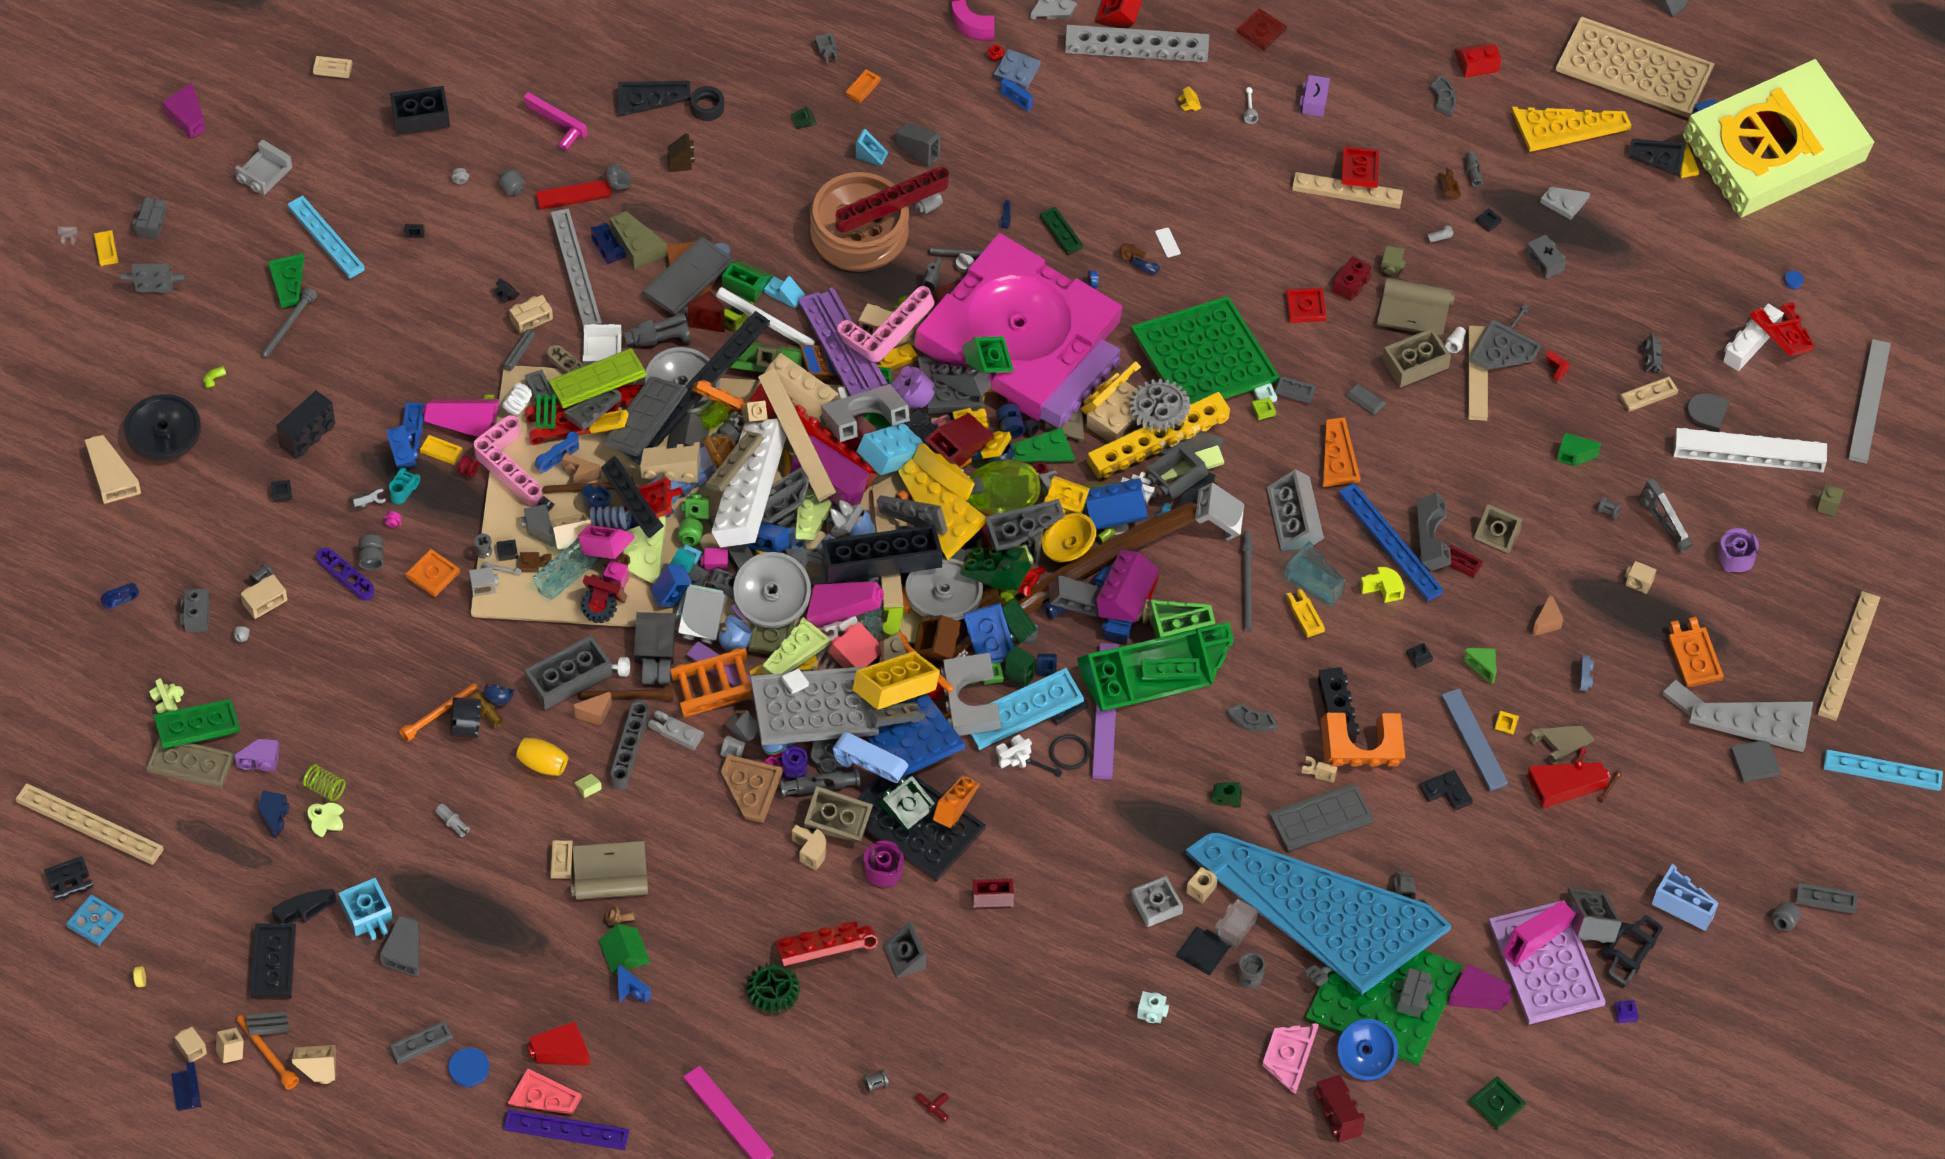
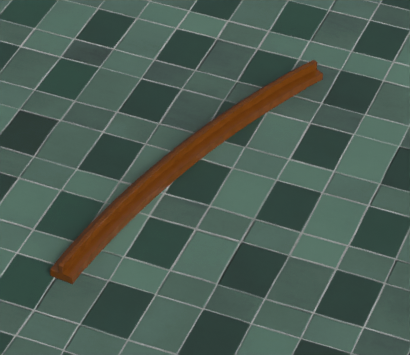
(1096, 559)

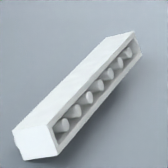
(1750, 450)

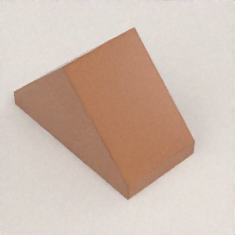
(1549, 618)
(593, 709)

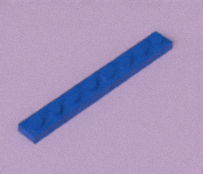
(1391, 542)

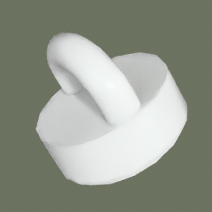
(964, 262)
(623, 666)

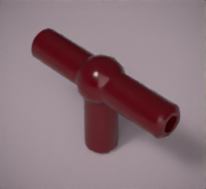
(933, 1107)

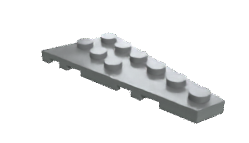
(1775, 722)

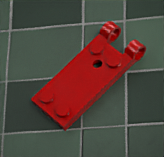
(538, 436)

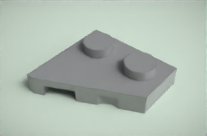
(1054, 9)
(1565, 201)

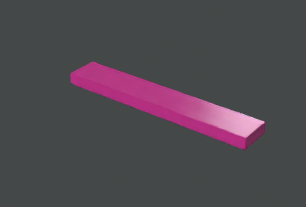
(727, 1114)

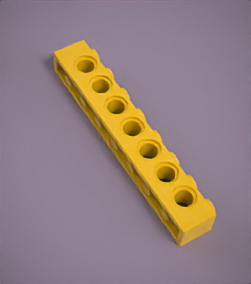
(1115, 450)

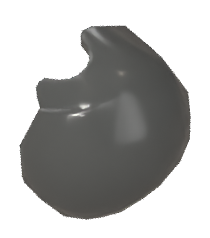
(617, 178)

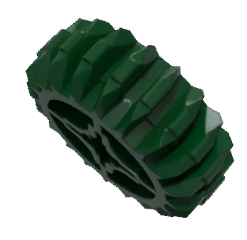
(781, 980)

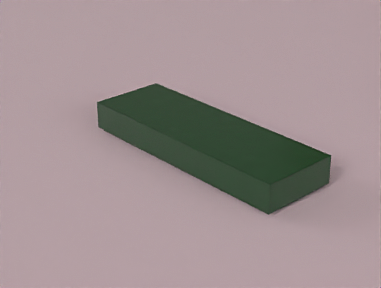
(1061, 231)

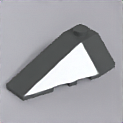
(1018, 525)

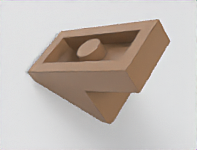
(583, 470)

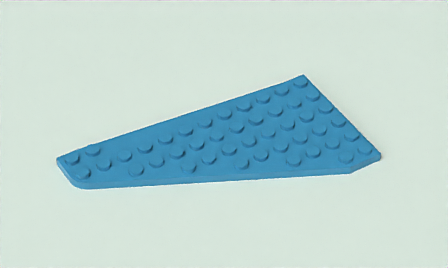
(1339, 920)

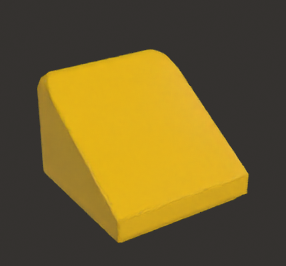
(1506, 722)

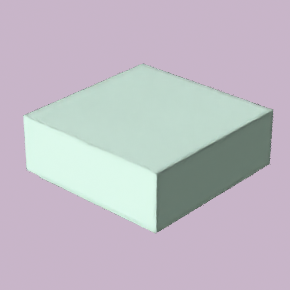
(1264, 392)

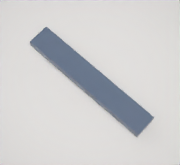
(1474, 739)

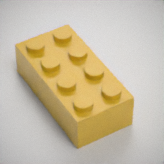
(895, 680)

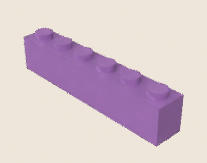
(1080, 384)

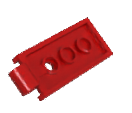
(825, 942)

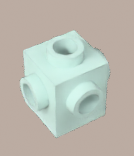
(1152, 1007)

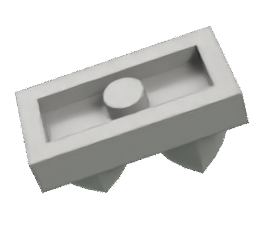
(846, 519)

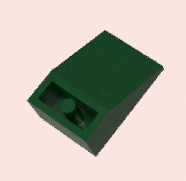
(997, 569)

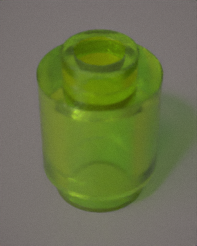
(714, 415)

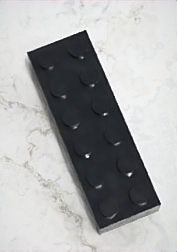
(881, 554)

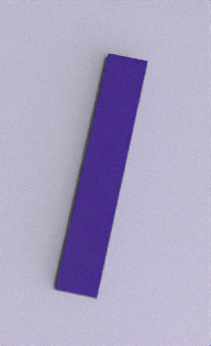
(566, 1129)

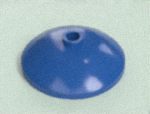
(1381, 1049)

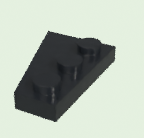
(1659, 154)

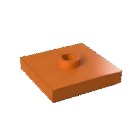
(432, 573)

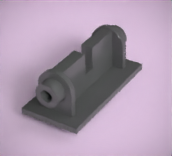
(1652, 348)

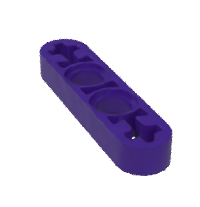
(343, 575)

